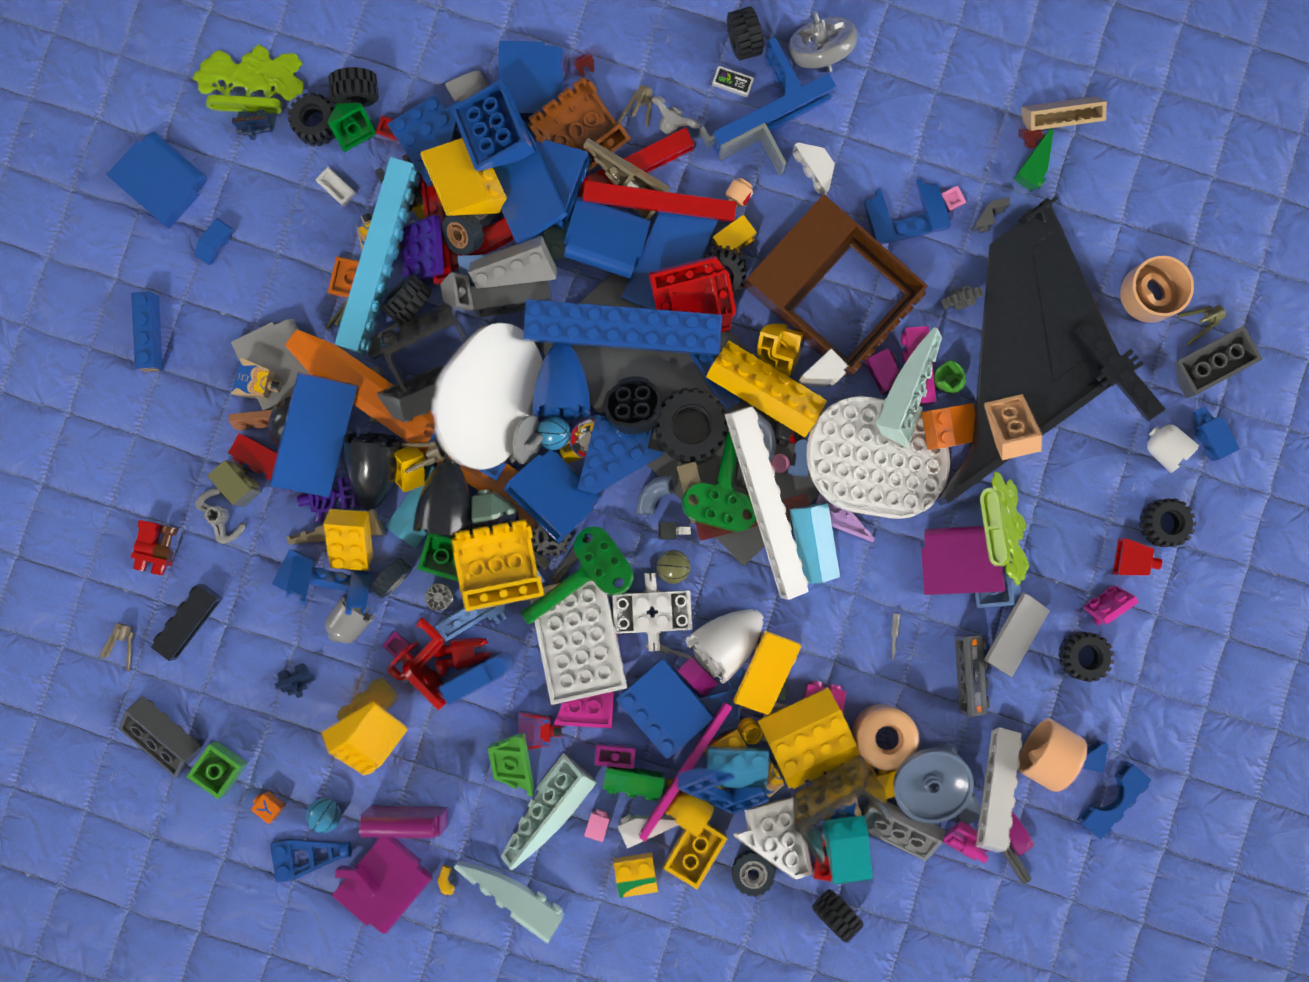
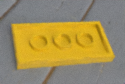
(767, 672)

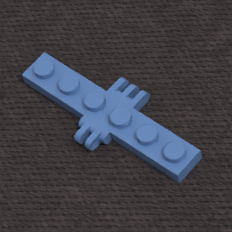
(462, 619)

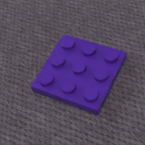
(422, 249)

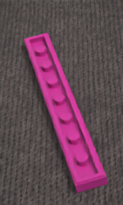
(688, 765)

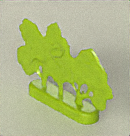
(254, 74)
(1004, 527)

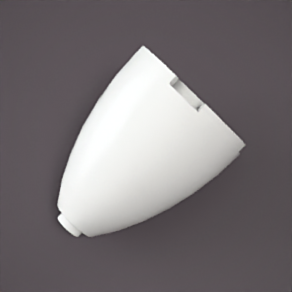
(726, 642)

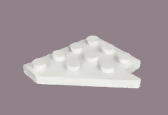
(774, 837)

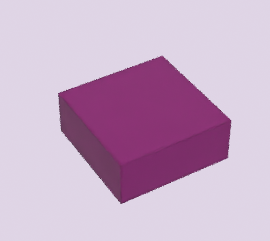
(395, 644)

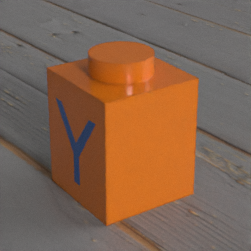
(267, 806)

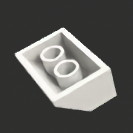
(825, 371)

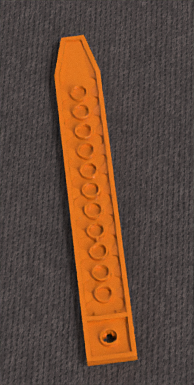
(331, 362)

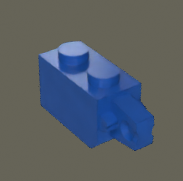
(1214, 435)

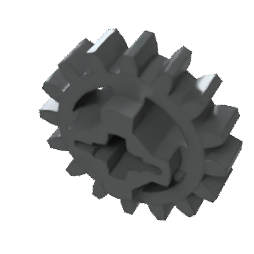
(962, 297)
(545, 542)

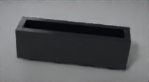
(186, 622)

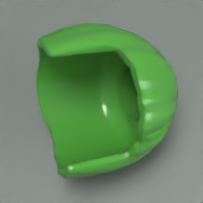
(950, 377)

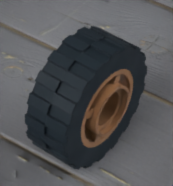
(462, 233)

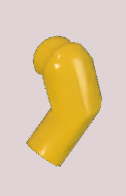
(443, 882)

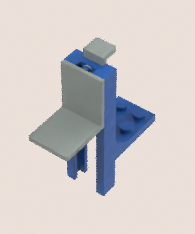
(757, 125)

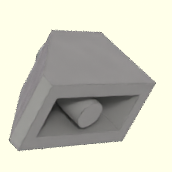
(457, 291)

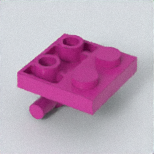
(1110, 605)
(963, 839)

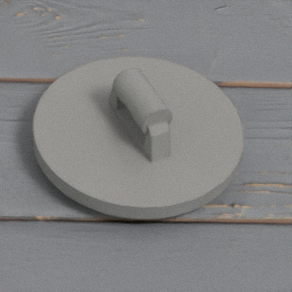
(526, 440)

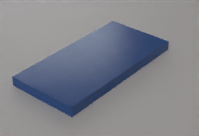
(530, 194)
(671, 242)
(313, 434)

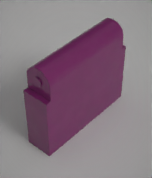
(959, 562)
(403, 821)
(398, 881)

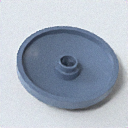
(933, 785)

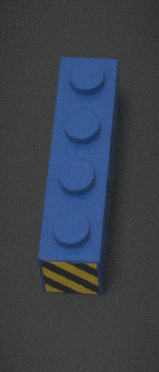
(146, 331)

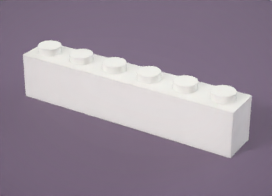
(999, 790)

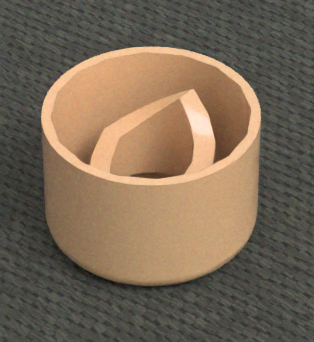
(1171, 277)
(865, 730)
(1052, 755)

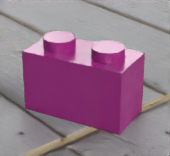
(883, 369)
(615, 755)

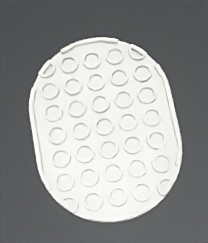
(486, 395)
(869, 471)

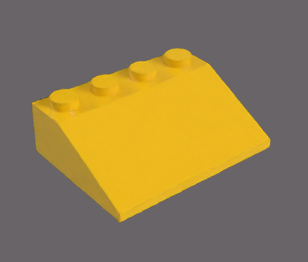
(459, 184)
(364, 738)

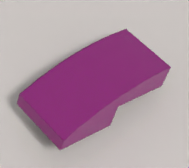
(1019, 837)

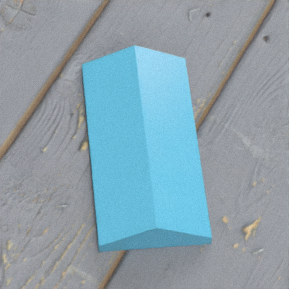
(402, 520)
(815, 542)

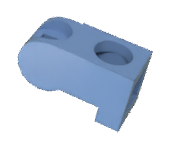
(800, 465)

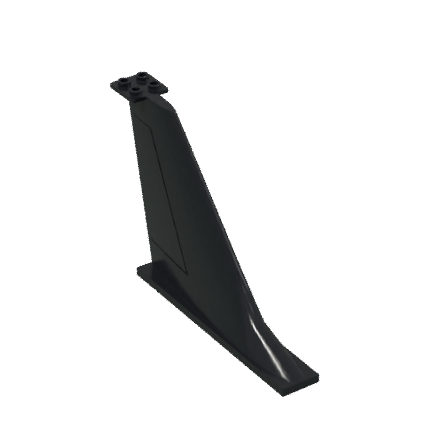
(1028, 337)

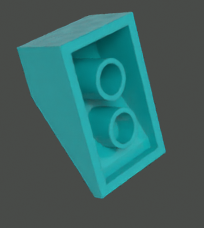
(848, 849)

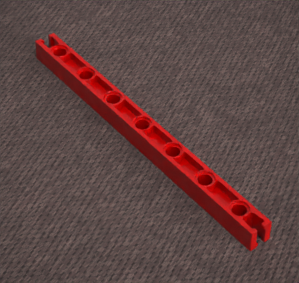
(645, 159)

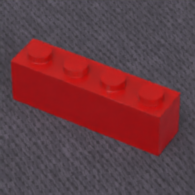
(254, 454)

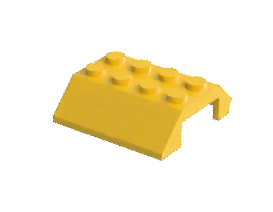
(496, 565)
(809, 738)

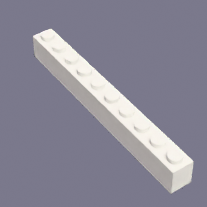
(766, 502)

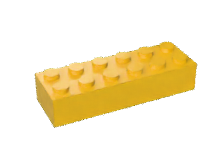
(766, 388)

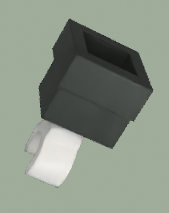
(668, 530)

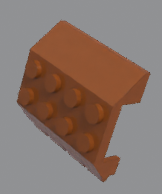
(576, 118)

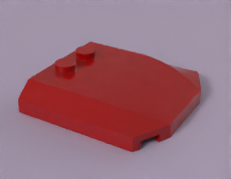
(695, 288)

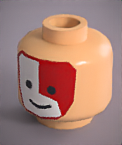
(740, 192)

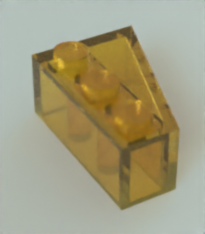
(378, 691)

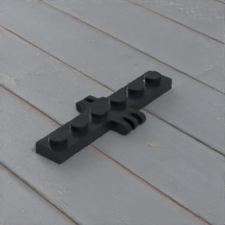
(1119, 370)

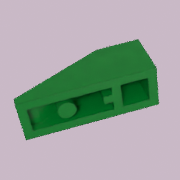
(1036, 165)

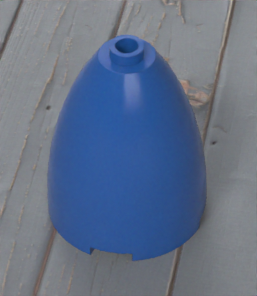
(561, 385)

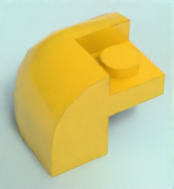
(780, 347)
(690, 812)

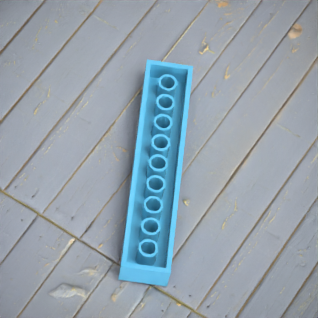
(378, 256)

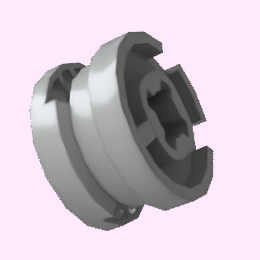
(439, 597)

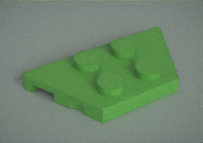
(511, 763)

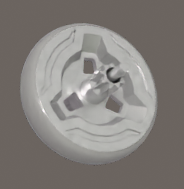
(822, 42)

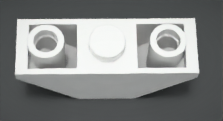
(816, 165)

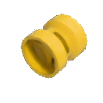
(750, 731)

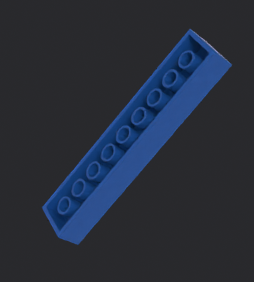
(622, 327)

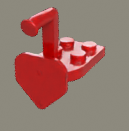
(417, 671)

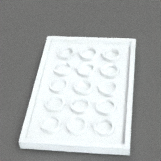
(580, 646)

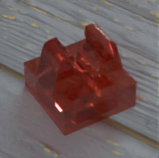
(581, 61)
(1030, 137)

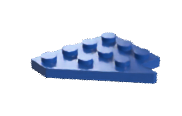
(423, 129)
(613, 456)

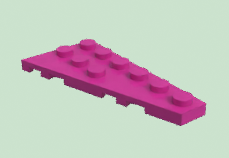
(588, 711)

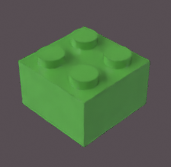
(217, 770)

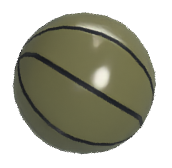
(673, 566)

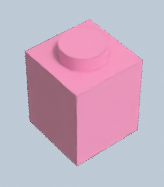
(597, 825)

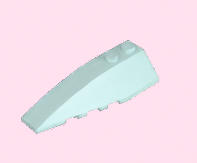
(902, 405)
(555, 802)
(526, 905)

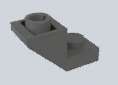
(986, 218)

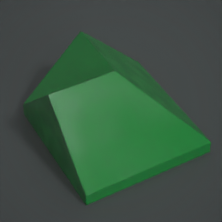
(350, 125)

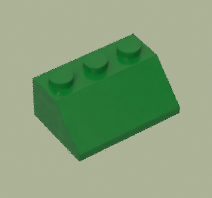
(438, 557)
(634, 782)

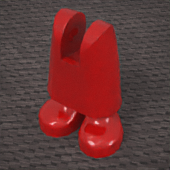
(462, 653)

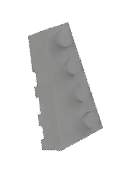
(514, 265)

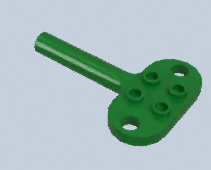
(719, 503)
(600, 563)

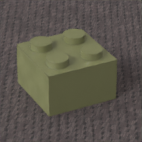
(235, 483)

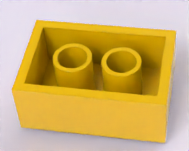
(348, 539)
(694, 856)

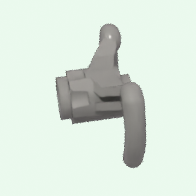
(672, 117)
(217, 516)

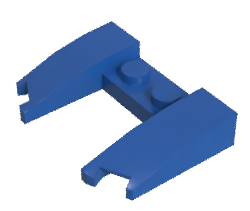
(933, 220)
(355, 584)
(702, 785)

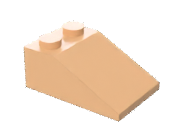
(1013, 427)

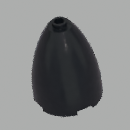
(371, 466)
(444, 502)

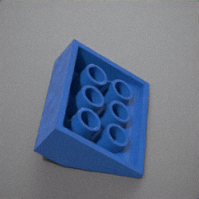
(492, 127)
(665, 708)

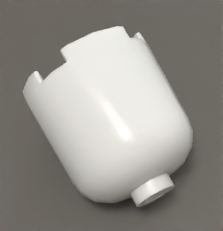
(1170, 446)

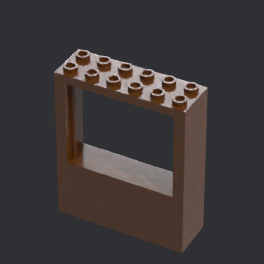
(809, 255)

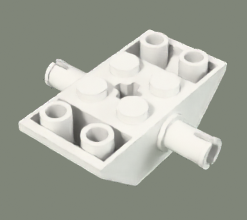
(632, 608)

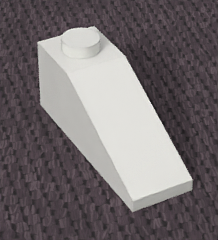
(631, 826)

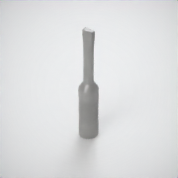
(895, 632)
(665, 649)

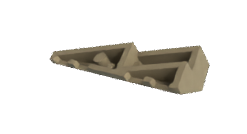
(624, 173)
(318, 534)

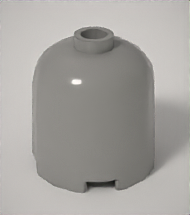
(345, 627)

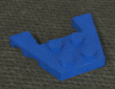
(715, 701)

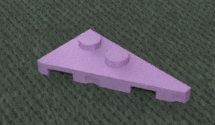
(845, 520)

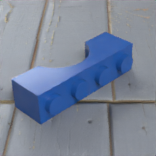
(1130, 783)

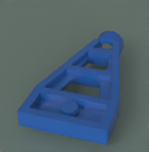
(284, 860)

